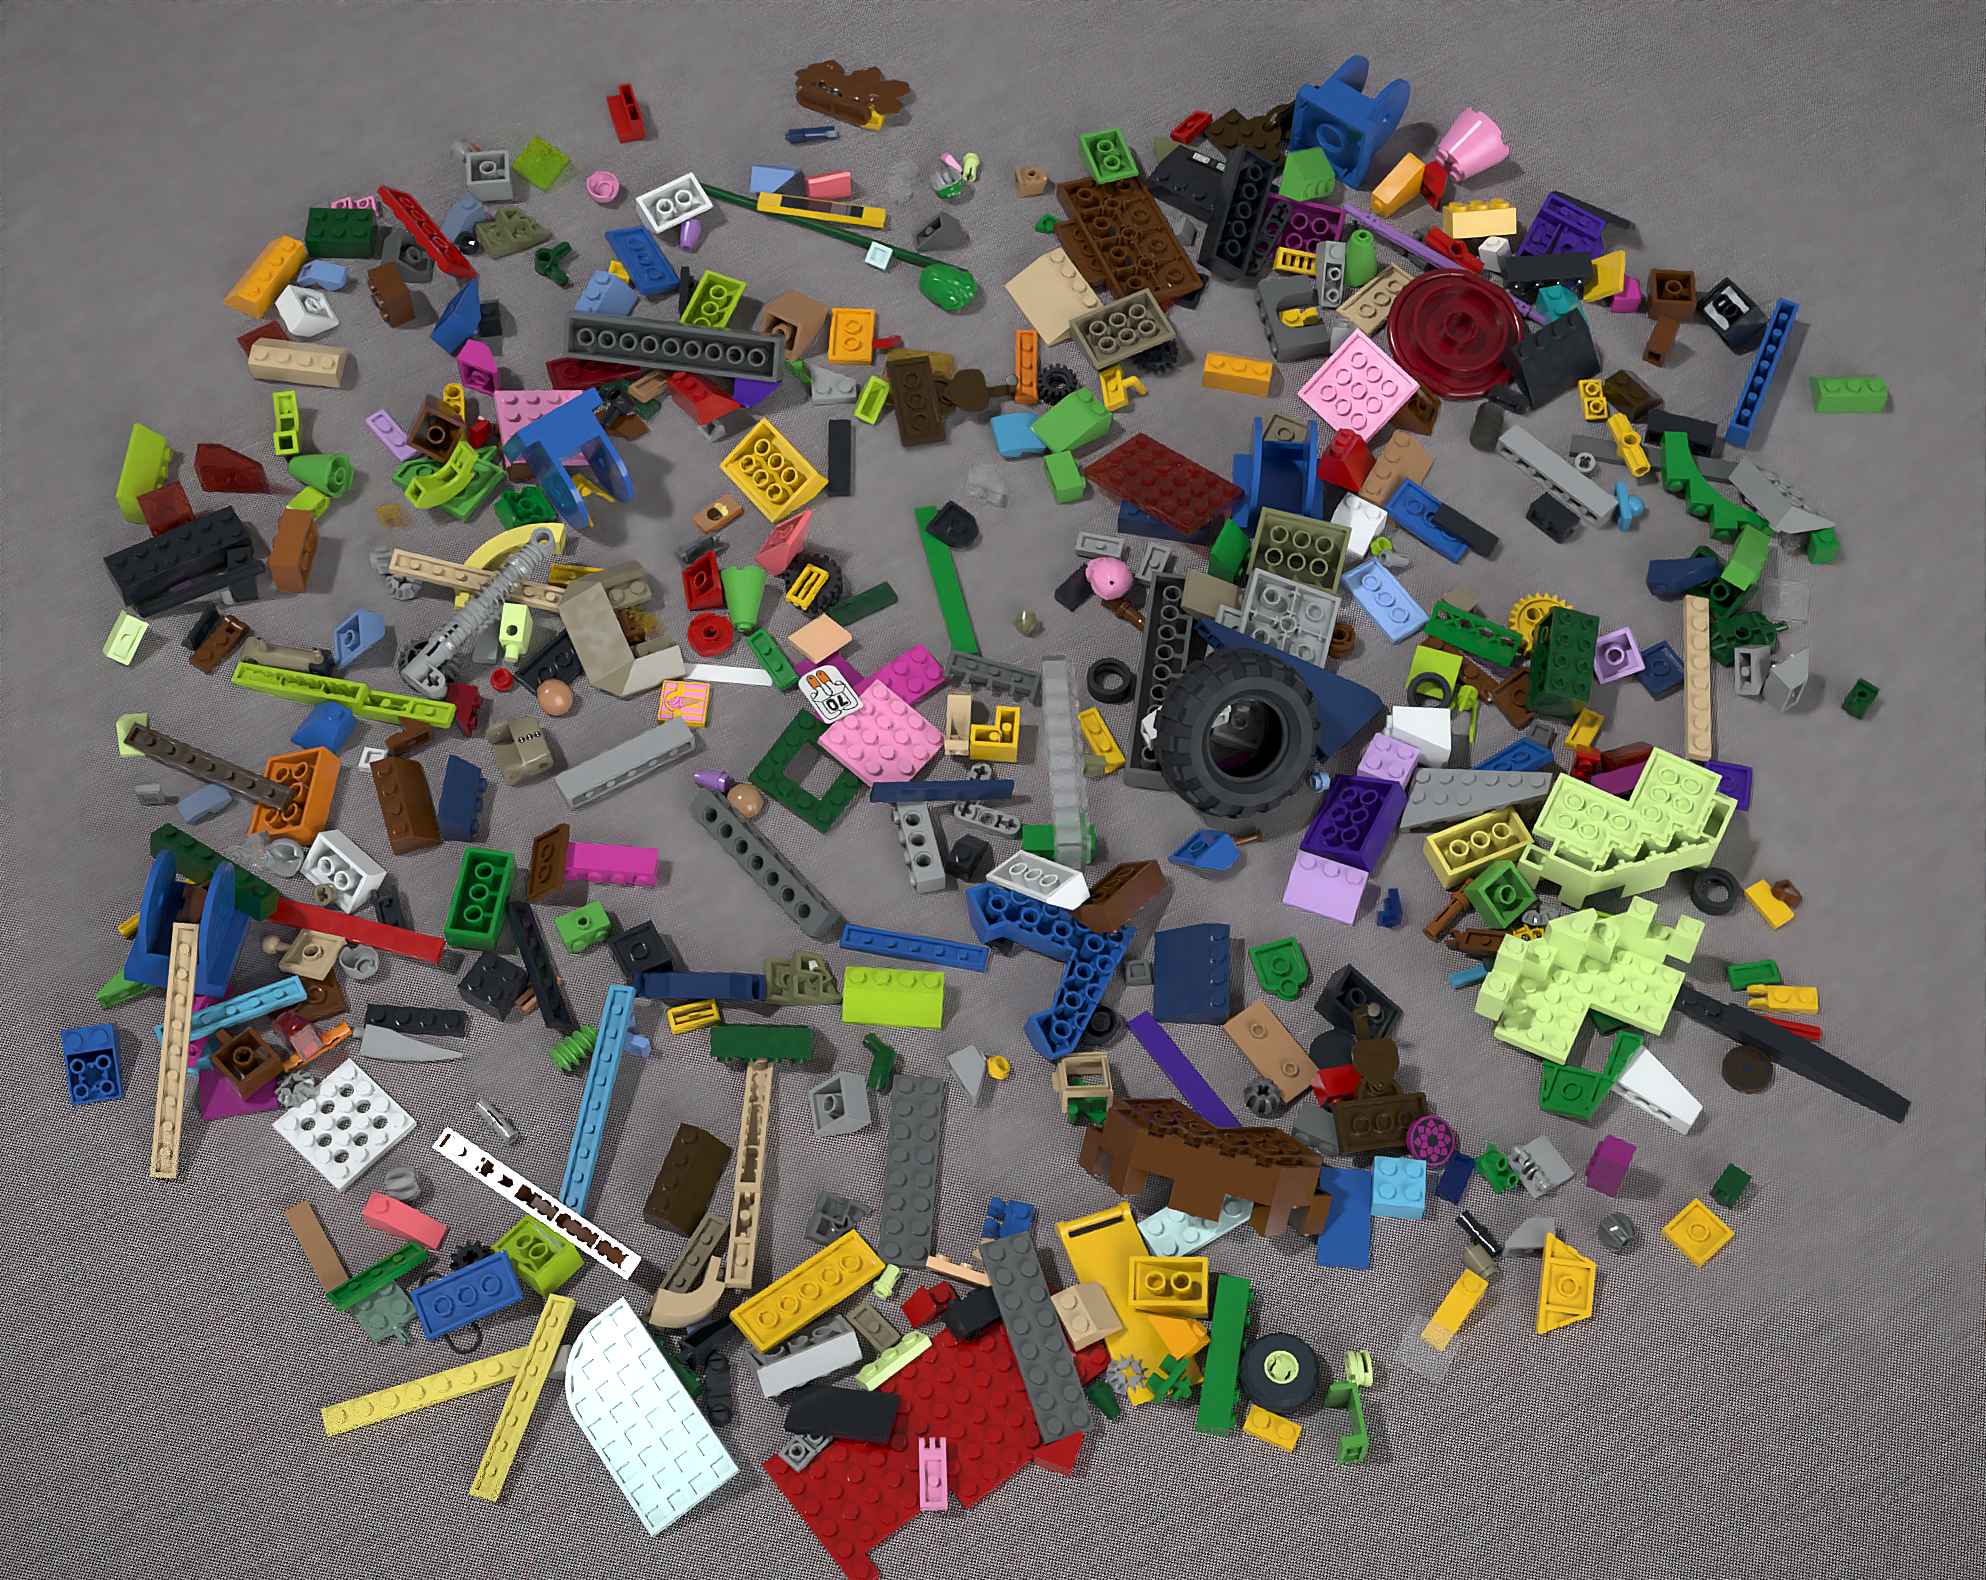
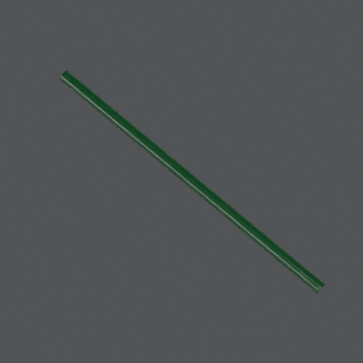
(821, 227)

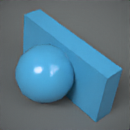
(1627, 507)

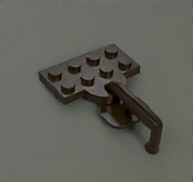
(1258, 133)
(920, 402)
(1373, 1117)

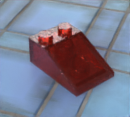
(228, 470)

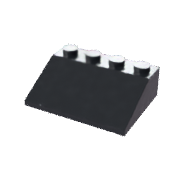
(1185, 183)
(1552, 359)

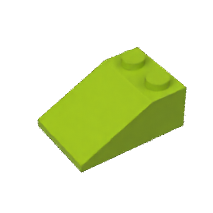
(539, 1255)

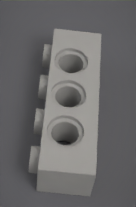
(924, 878)

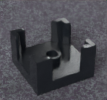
(639, 951)

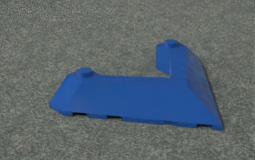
(1056, 933)

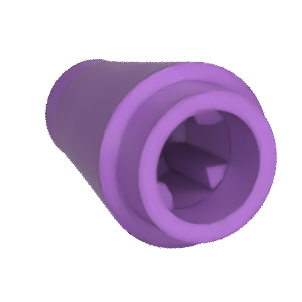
(689, 233)
(713, 779)

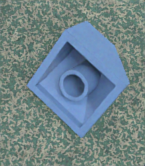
(771, 177)
(357, 636)

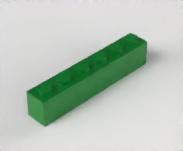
(1223, 1355)

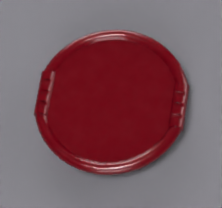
(1452, 330)

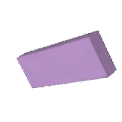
(391, 436)

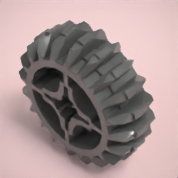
(449, 671)

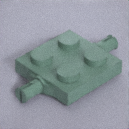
(385, 1313)

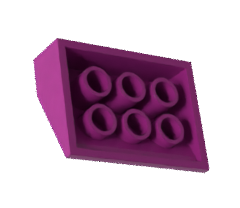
(1307, 227)

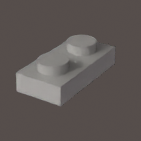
(1098, 546)
(1154, 560)

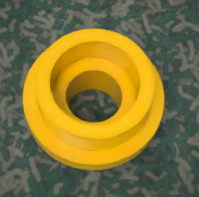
(998, 1067)

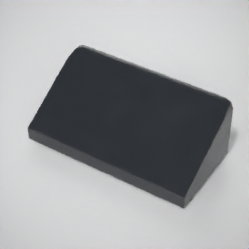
(1074, 589)
(201, 628)

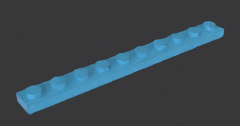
(597, 1098)

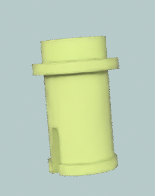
(970, 163)
(886, 1282)

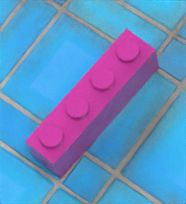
(612, 864)

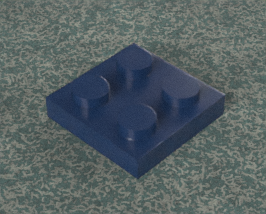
(1662, 669)

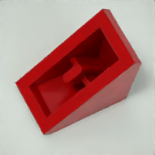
(1060, 1455)

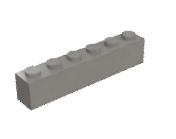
(1556, 476)
(624, 762)

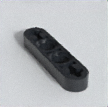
(1269, 239)

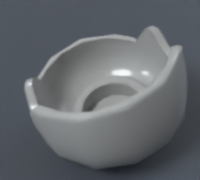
(288, 856)
(359, 962)

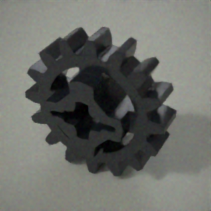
(1156, 357)

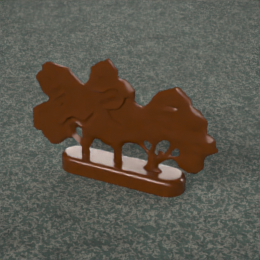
(859, 85)

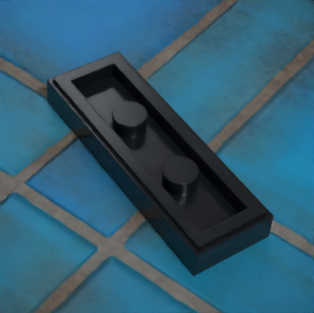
(1465, 530)

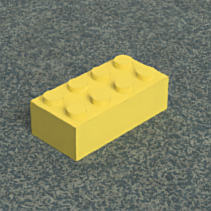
(1476, 844)

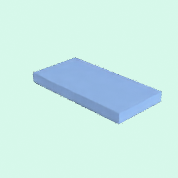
(1384, 600)

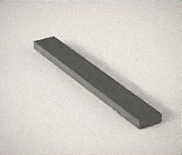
(1606, 451)

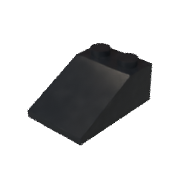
(1732, 313)
(1349, 990)

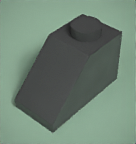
(938, 233)

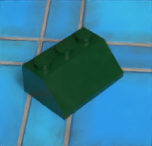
(1723, 596)

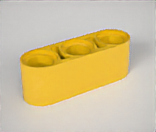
(455, 397)

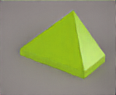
(871, 400)

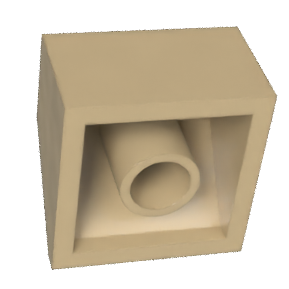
(1085, 1314)

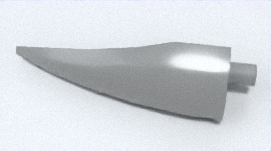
(390, 1045)

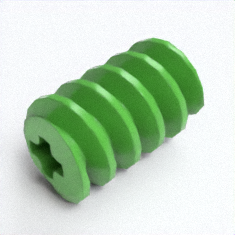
(574, 1048)

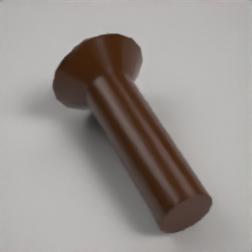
(1249, 838)

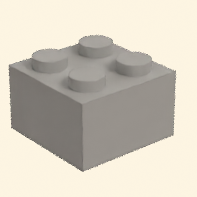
(489, 175)

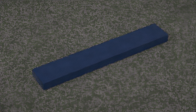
(941, 790)

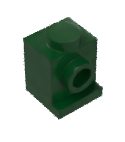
(1860, 698)

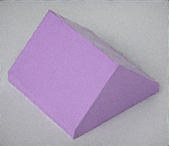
(1617, 655)

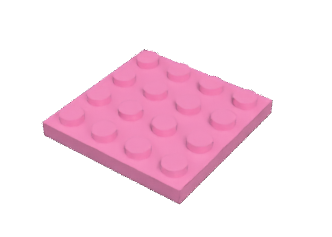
(1358, 387)
(521, 408)
(883, 738)

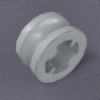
(1591, 464)

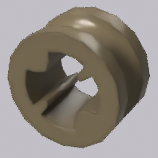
(320, 897)

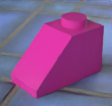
(1628, 299)

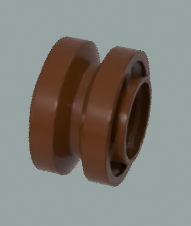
(1342, 641)

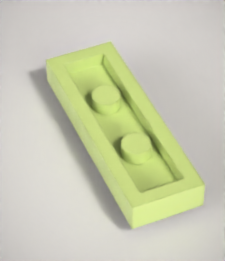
(892, 1360)

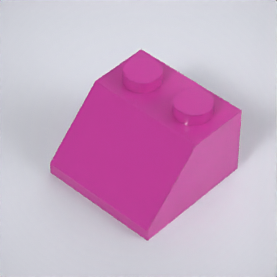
(478, 368)

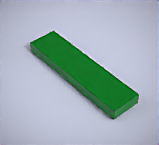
(376, 1276)

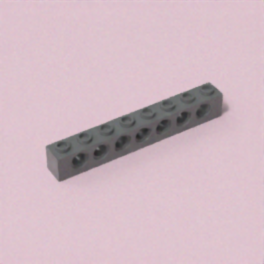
(821, 914)

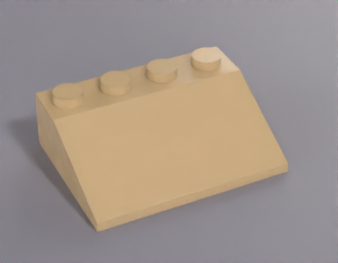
(1051, 295)

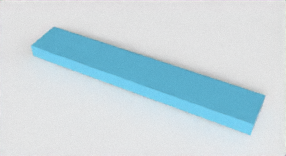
(243, 1008)

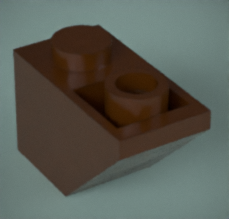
(1661, 341)

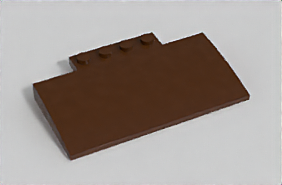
(1122, 239)

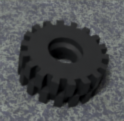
(829, 591)

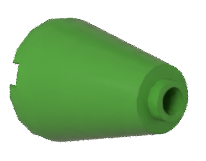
(1360, 259)
(325, 472)
(743, 595)

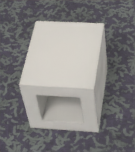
(1494, 252)

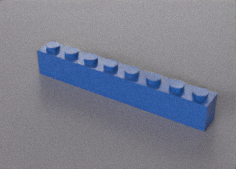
(1761, 372)

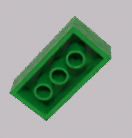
(480, 899)

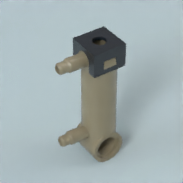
(259, 652)

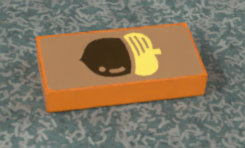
(717, 514)

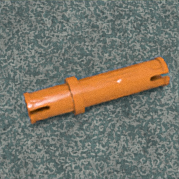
(328, 1039)

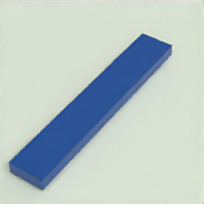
(914, 948)

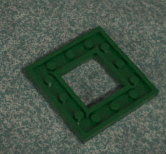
(769, 776)

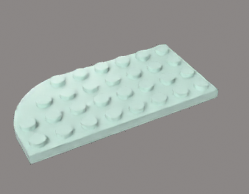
(643, 1419)

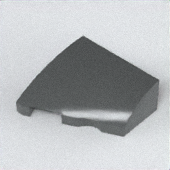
(833, 1218)

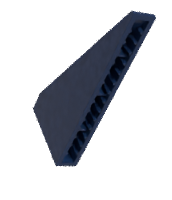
(1341, 702)

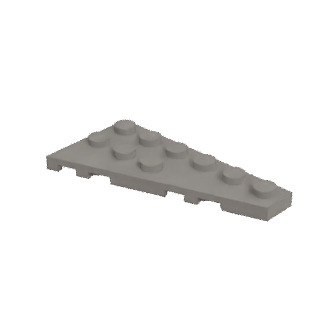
(1462, 793)

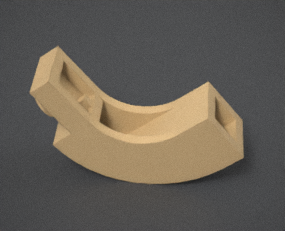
(958, 723)
(687, 1309)

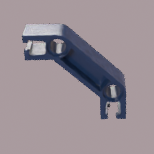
(700, 985)

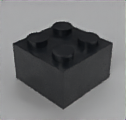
(493, 985)

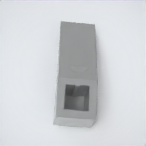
(1330, 272)

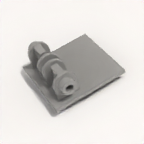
(1539, 1166)

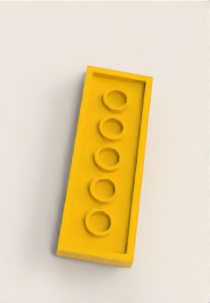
(807, 1292)

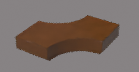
(627, 427)

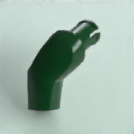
(882, 1062)

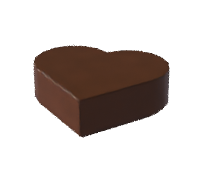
(1786, 891)

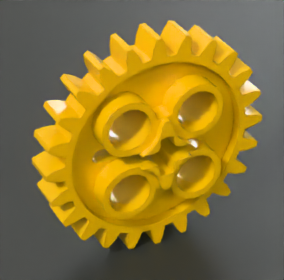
(1532, 608)

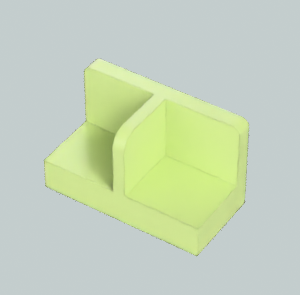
(124, 638)

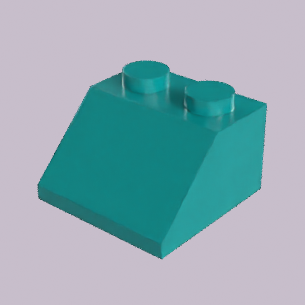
(1557, 301)

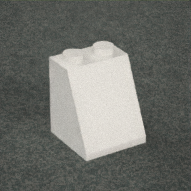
(1424, 729)

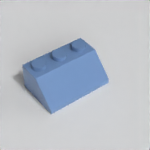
(607, 295)

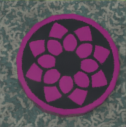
(1430, 1140)

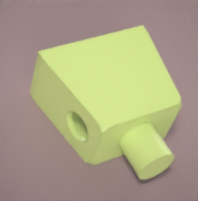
(515, 630)

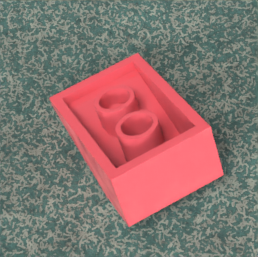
(784, 544)

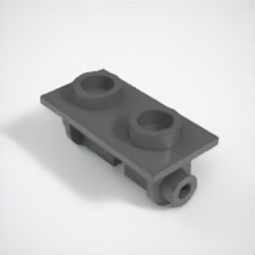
(694, 551)

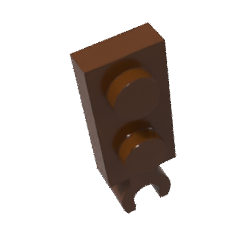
(1477, 941)

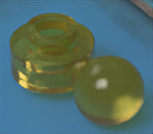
(641, 619)

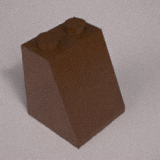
(435, 429)

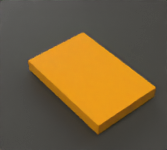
(851, 336)

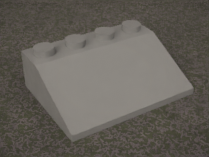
(1778, 498)

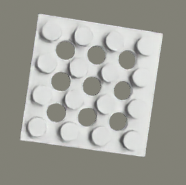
(343, 1141)

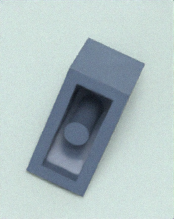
(463, 218)

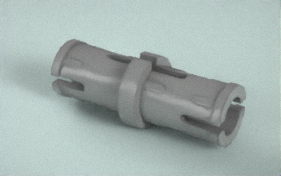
(496, 1121)

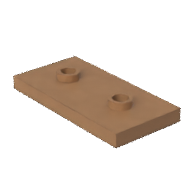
(1271, 1050)

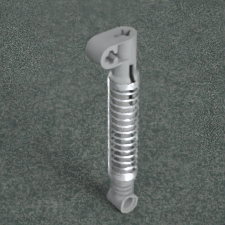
(443, 645)

